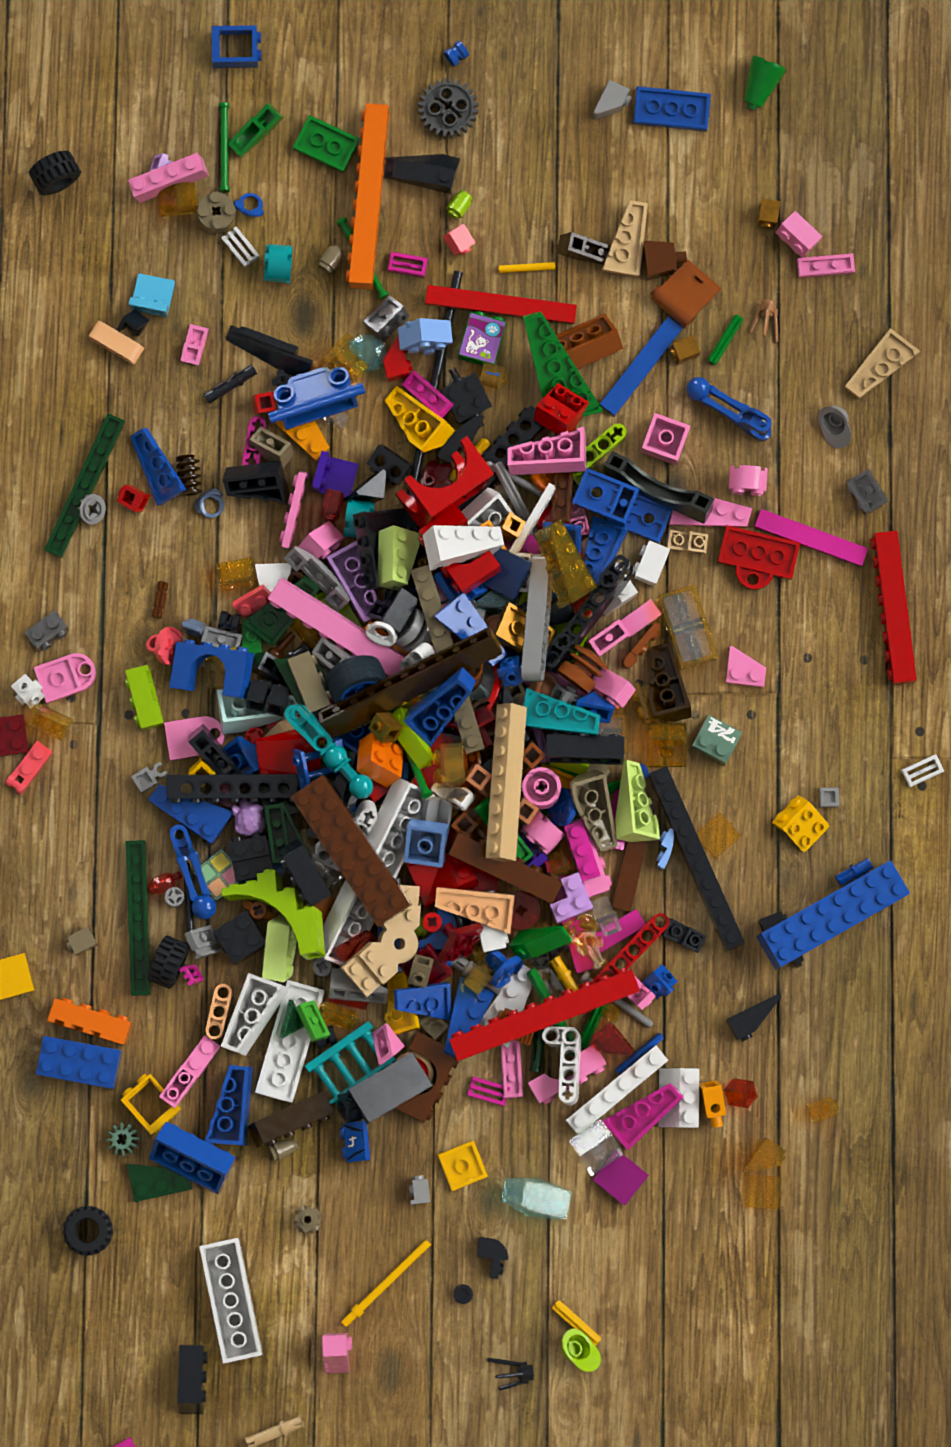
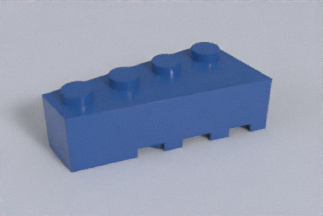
(437, 708)

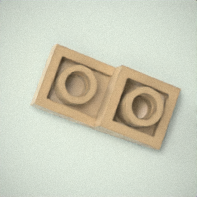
(687, 541)

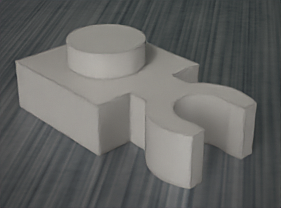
(146, 779)

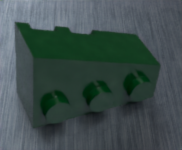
(280, 830)

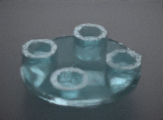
(370, 350)

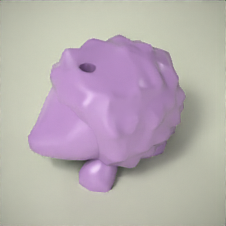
(249, 818)

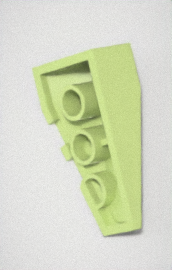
(634, 815)

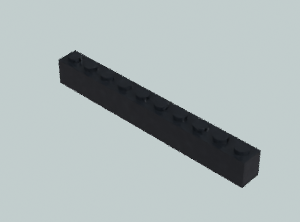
(696, 858)

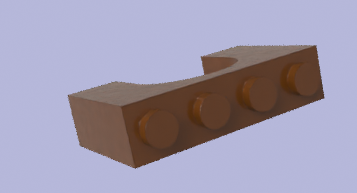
(421, 1105)

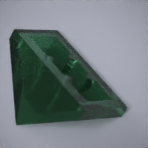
(291, 1022)

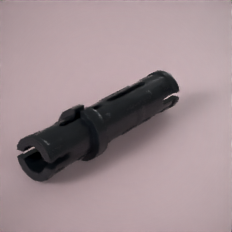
(229, 384)

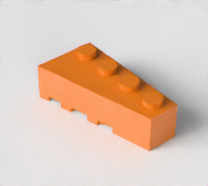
(89, 1021)

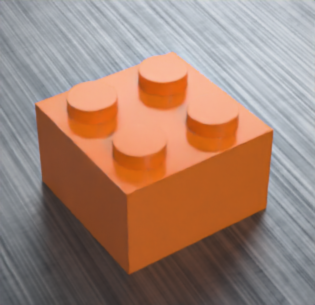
(380, 760)

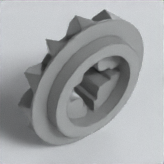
(98, 506)

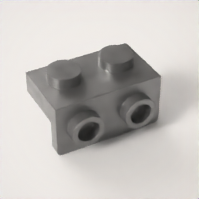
(867, 491)

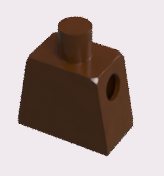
(661, 259)

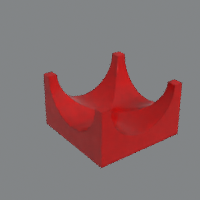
(431, 503)

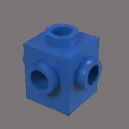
(510, 671)
(660, 982)

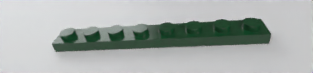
(84, 484)
(138, 917)

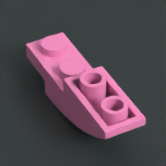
(190, 1071)

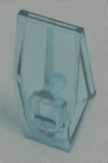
(536, 1198)

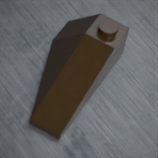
(667, 690)

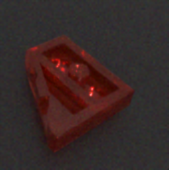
(352, 946)

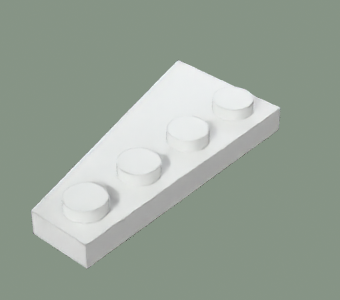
(511, 996)

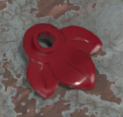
(437, 474)

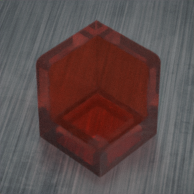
(740, 1093)

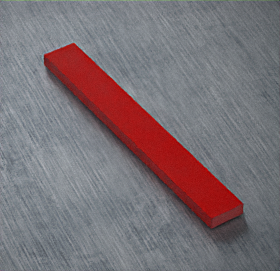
(499, 304)

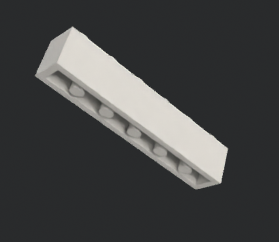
(616, 1090)

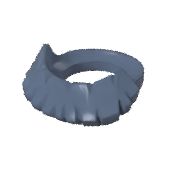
(213, 493)

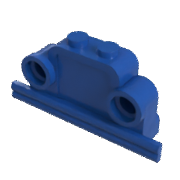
(315, 396)

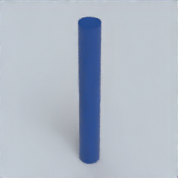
(639, 1053)

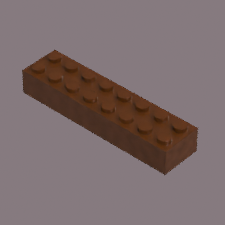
(351, 851)

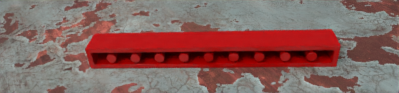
(543, 1015)

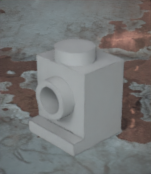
(419, 1190)

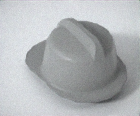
(835, 426)

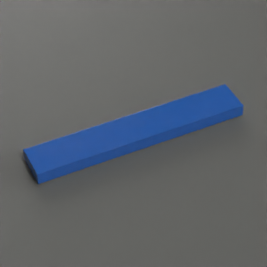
(641, 366)

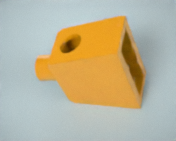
(711, 1094)

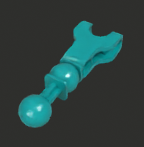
(333, 755)

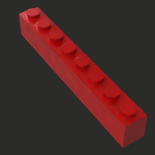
(894, 608)

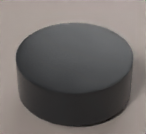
(463, 1294)

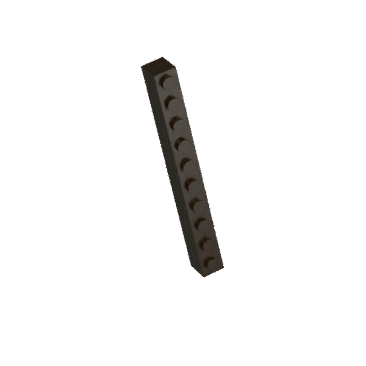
(409, 682)

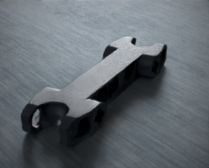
(610, 585)

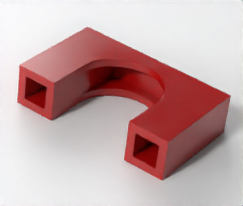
(463, 576)

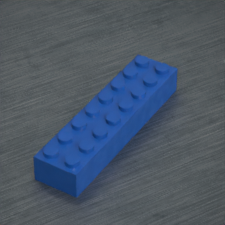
(833, 915)

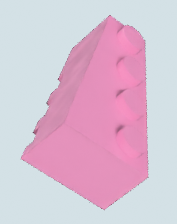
(550, 455)
(336, 1352)

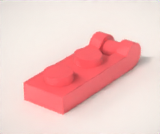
(29, 767)

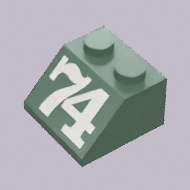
(716, 740)

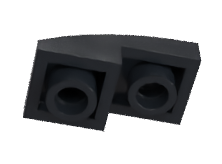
(684, 935)

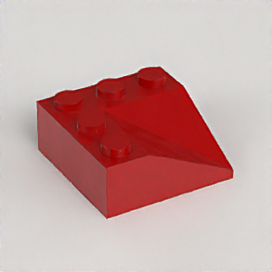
(453, 874)

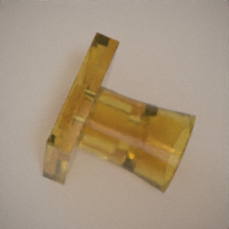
(343, 357)

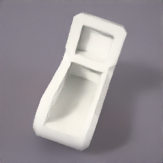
(460, 796)

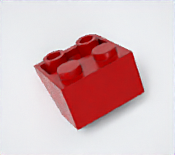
(560, 410)

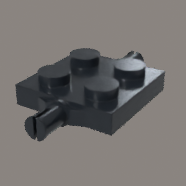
(467, 396)

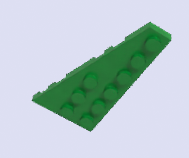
(553, 362)

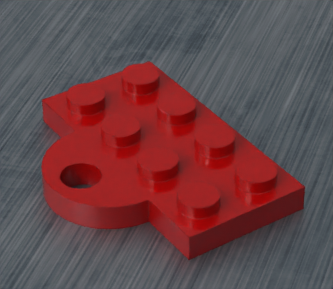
(758, 556)

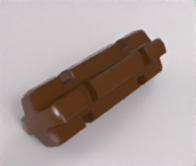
(160, 598)

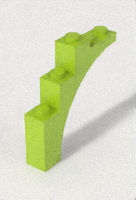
(304, 920)

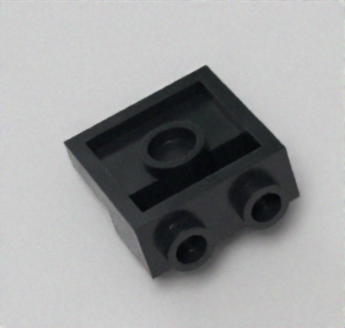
(249, 856)

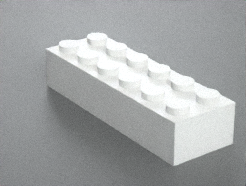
(231, 1300)

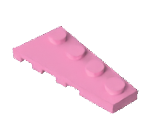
(294, 500)
(723, 514)

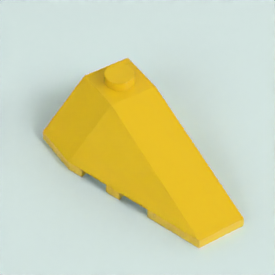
(418, 422)

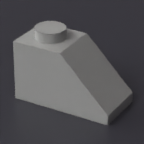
(612, 100)

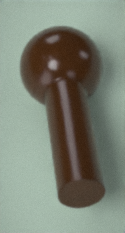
(277, 651)

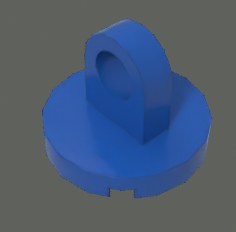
(564, 810)
(503, 968)

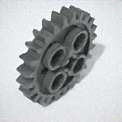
(459, 95)

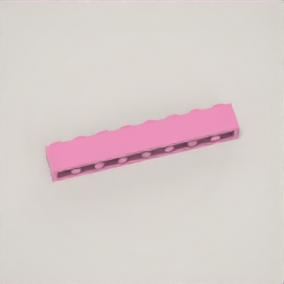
(332, 625)

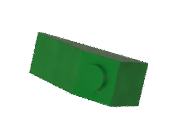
(538, 941)

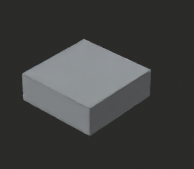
(828, 797)

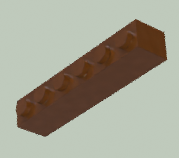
(513, 872)

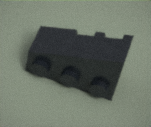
(257, 481)
(303, 873)
(191, 1379)

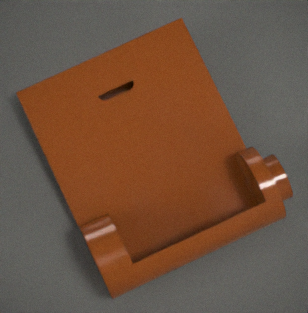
(685, 293)

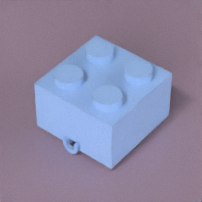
(425, 335)

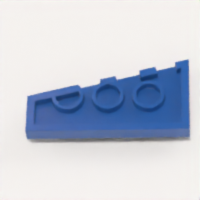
(157, 469)
(603, 545)

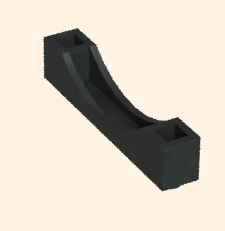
(687, 502)

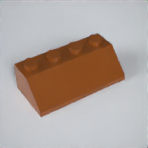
(591, 341)

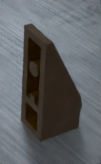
(582, 248)

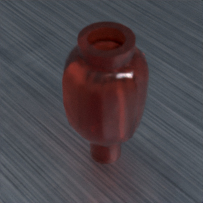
(163, 882)

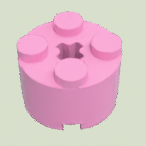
(748, 479)
(544, 777)
(543, 832)

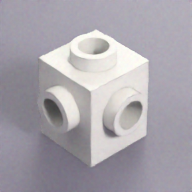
(28, 691)

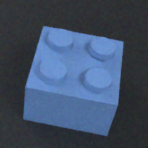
(426, 843)

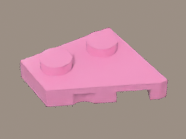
(744, 670)

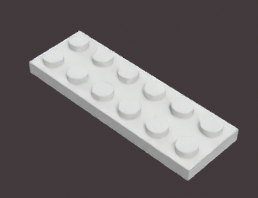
(287, 1056)

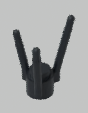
(523, 1374)

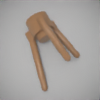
(767, 310)

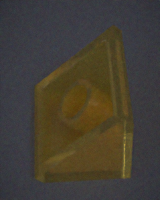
(178, 199)

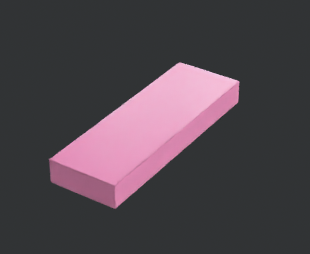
(825, 265)
(511, 1070)

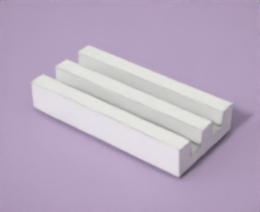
(230, 234)
(908, 777)

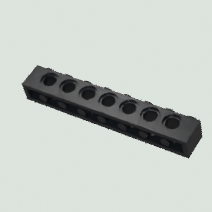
(502, 444)
(174, 784)

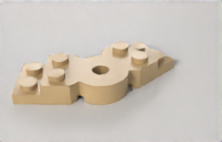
(379, 960)

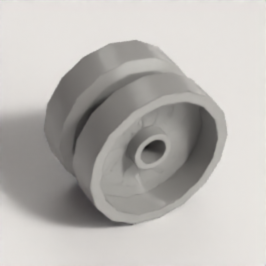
(414, 633)

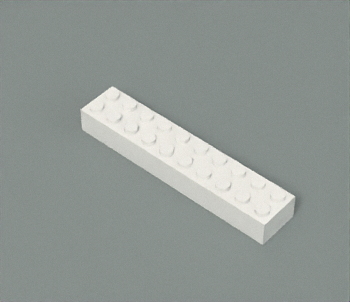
(388, 837)

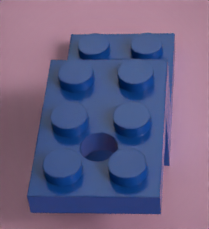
(622, 505)

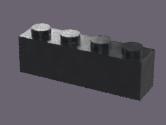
(584, 749)

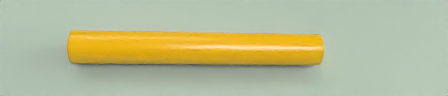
(527, 267)

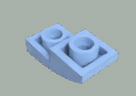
(667, 843)

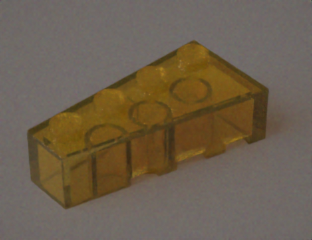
(564, 564)

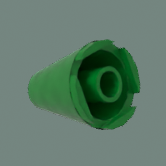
(761, 81)

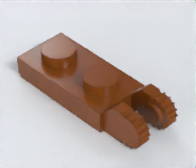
(640, 647)

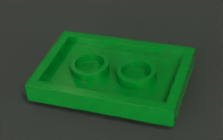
(326, 144)

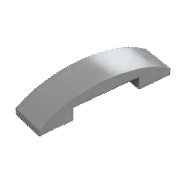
(320, 575)

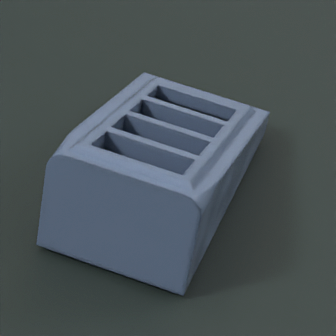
(193, 627)

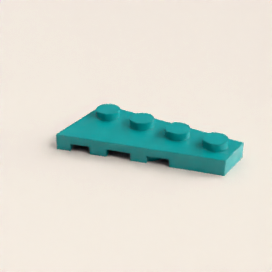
(557, 715)

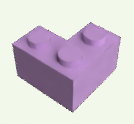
(576, 900)

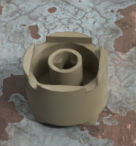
(219, 222)

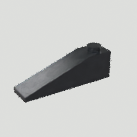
(426, 171)

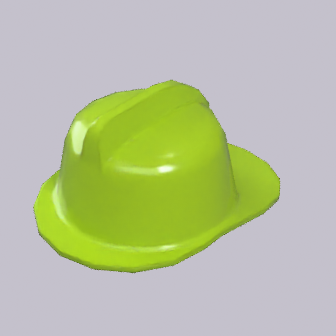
(580, 1350)

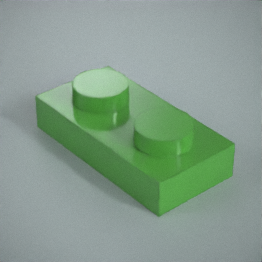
(313, 1021)

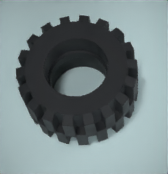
(54, 172)
(167, 961)
(75, 1218)

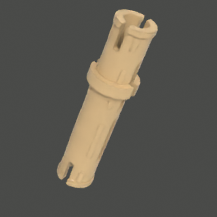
(281, 1429)

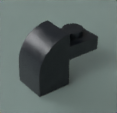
(493, 1249)

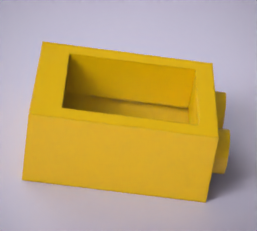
(130, 1093)

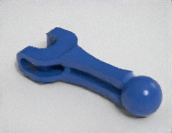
(748, 419)
(203, 905)

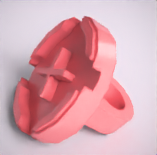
(164, 644)

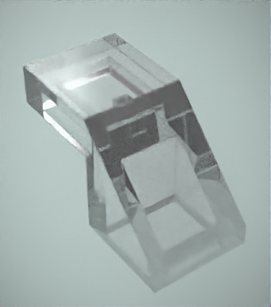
(605, 916)

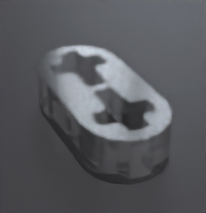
(554, 981)

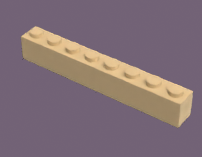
(506, 782)

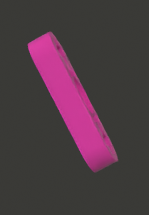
(251, 429)

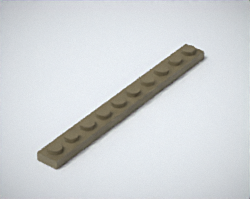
(442, 639)

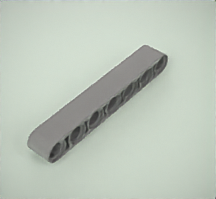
(537, 621)

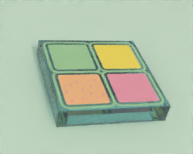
(218, 873)

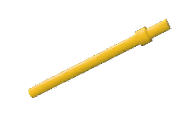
(359, 1309)

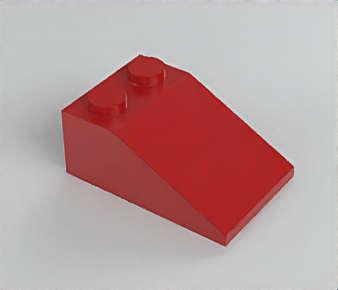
(276, 753)

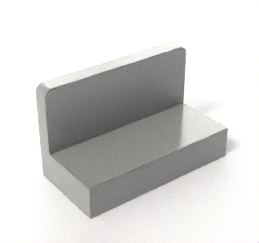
(437, 810)

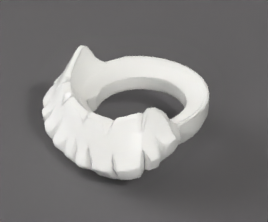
(380, 639)

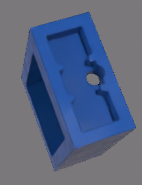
(235, 62)

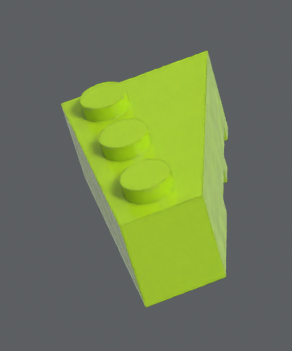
(144, 698)

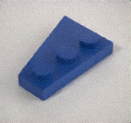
(428, 1001)

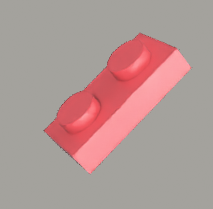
(252, 601)

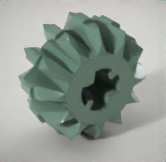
(129, 1141)

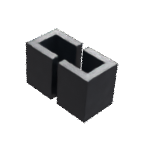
(277, 698)

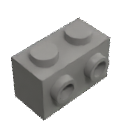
(329, 653)

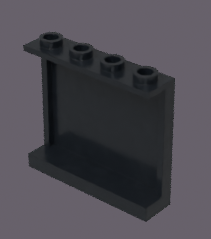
(367, 530)

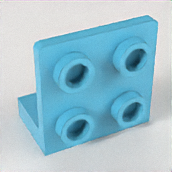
(152, 295)

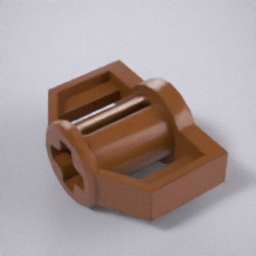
(258, 910)

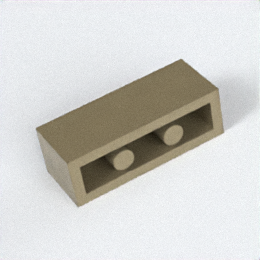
(309, 681)

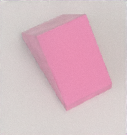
(386, 1043)

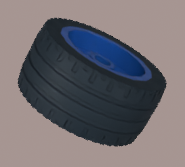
(353, 676)

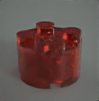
(530, 917)

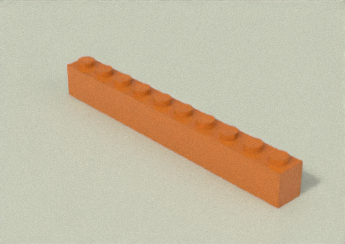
(368, 196)

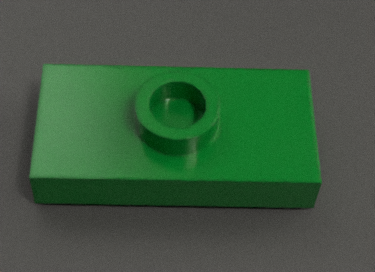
(251, 640)

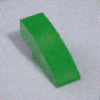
(255, 130)

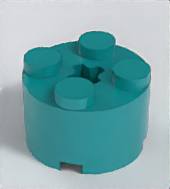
(278, 263)
(354, 507)

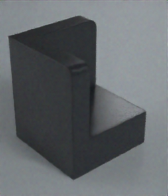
(134, 322)

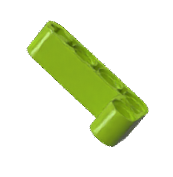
(598, 453)

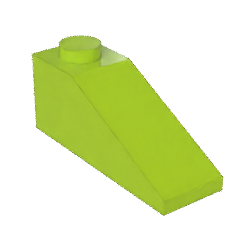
(412, 743)

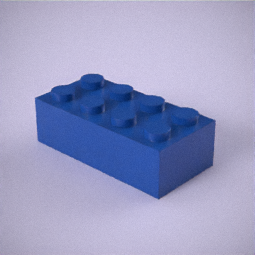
(79, 1062)
(191, 1157)

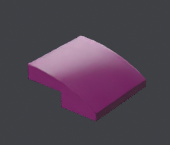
(621, 1179)

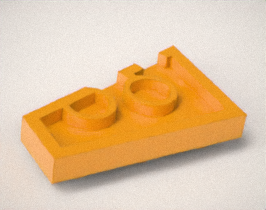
(307, 437)

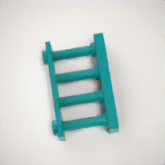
(332, 1054)

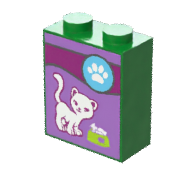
(482, 339)

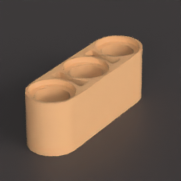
(116, 342)
(219, 1002)

